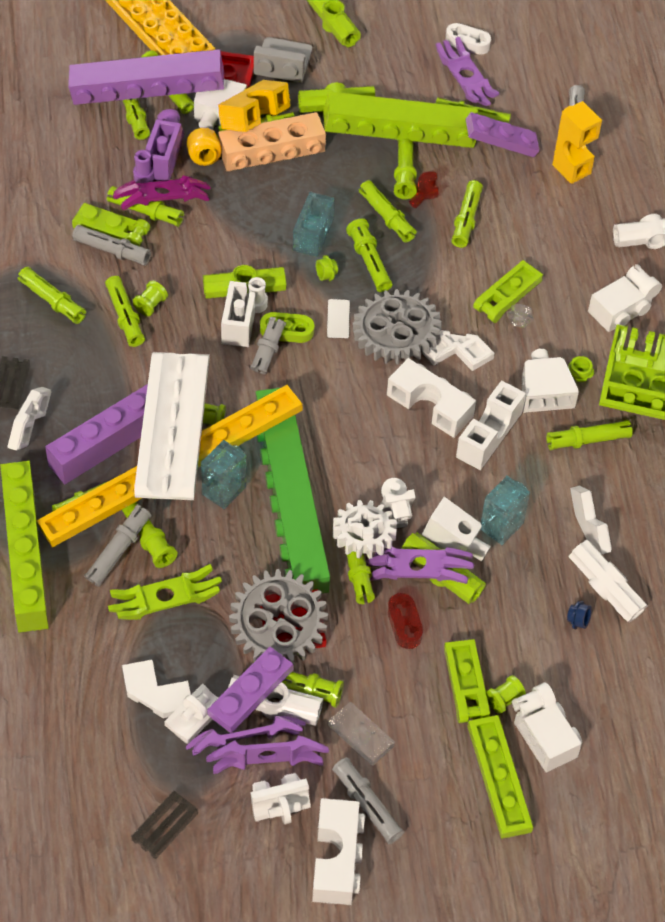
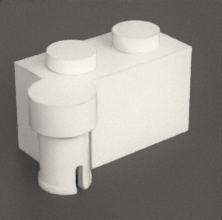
(624, 298)
(241, 310)
(546, 728)

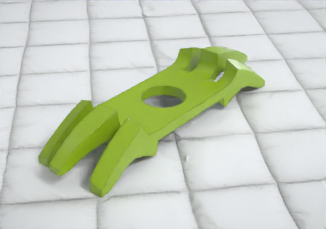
(185, 591)

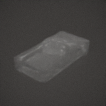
(361, 733)

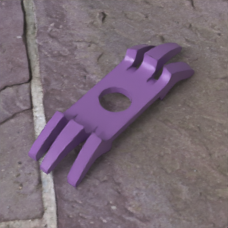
(463, 62)
(436, 564)
(211, 738)
(240, 755)

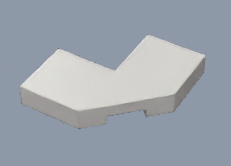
(468, 348)
(32, 409)
(593, 529)
(143, 688)

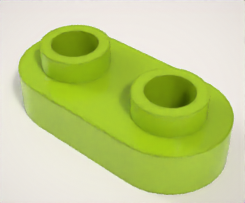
(294, 323)

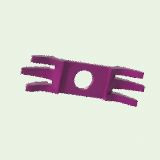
(145, 192)

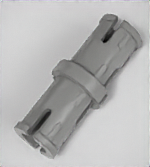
(268, 345)

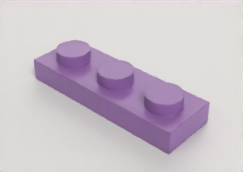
(502, 134)
(250, 689)

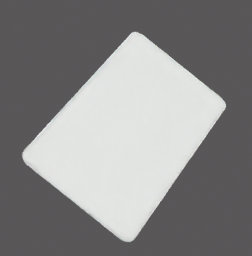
(338, 318)

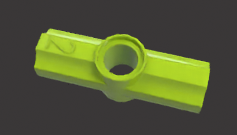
(336, 21)
(315, 99)
(217, 284)
(468, 592)

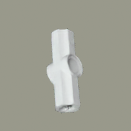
(647, 231)
(608, 581)
(292, 704)

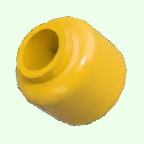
(203, 146)

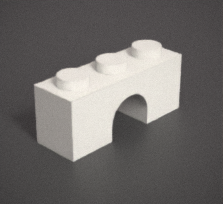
(415, 383)
(485, 435)
(336, 877)

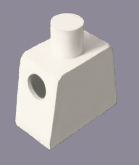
(206, 103)
(547, 383)
(455, 529)

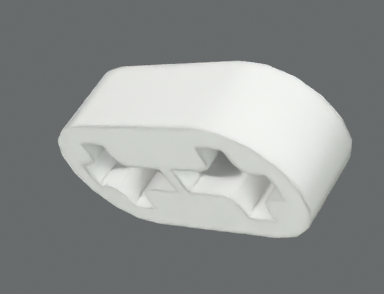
(470, 38)

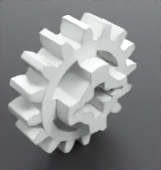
(364, 529)

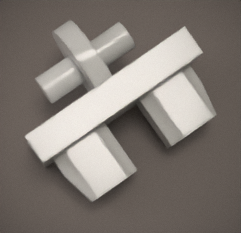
(397, 500)
(192, 715)
(280, 799)

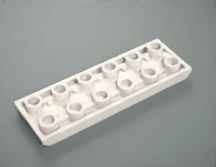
(172, 426)

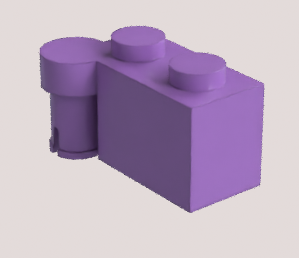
(160, 153)

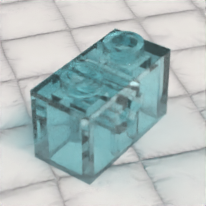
(313, 224)
(223, 474)
(504, 510)

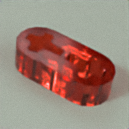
(399, 622)

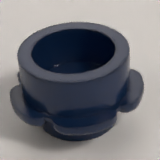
(579, 615)

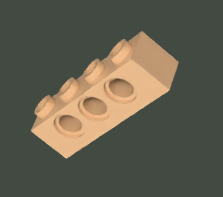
(272, 142)

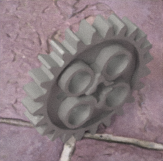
(397, 326)
(292, 595)

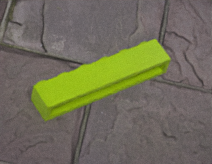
(397, 119)
(24, 547)

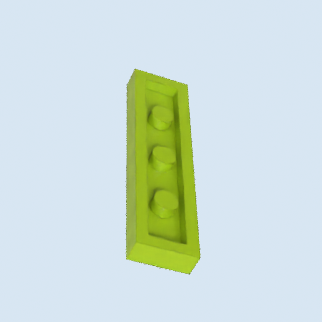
(500, 777)

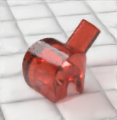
(425, 188)

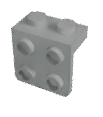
(282, 59)

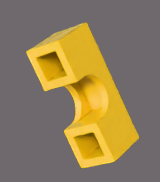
(244, 109)
(576, 129)

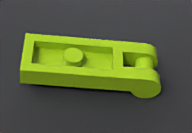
(111, 223)
(508, 291)
(466, 680)

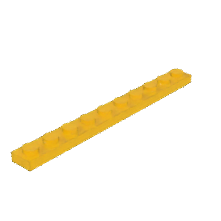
(120, 491)

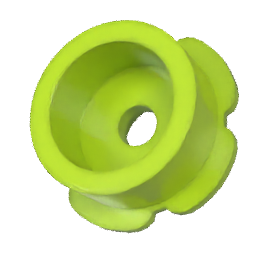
(326, 268)
(583, 364)

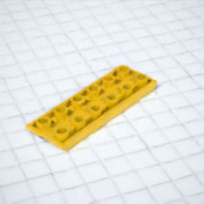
(161, 26)

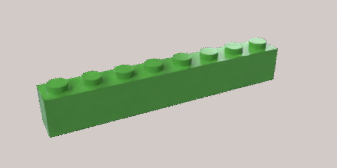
(293, 502)

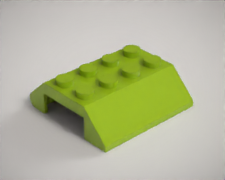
(633, 377)

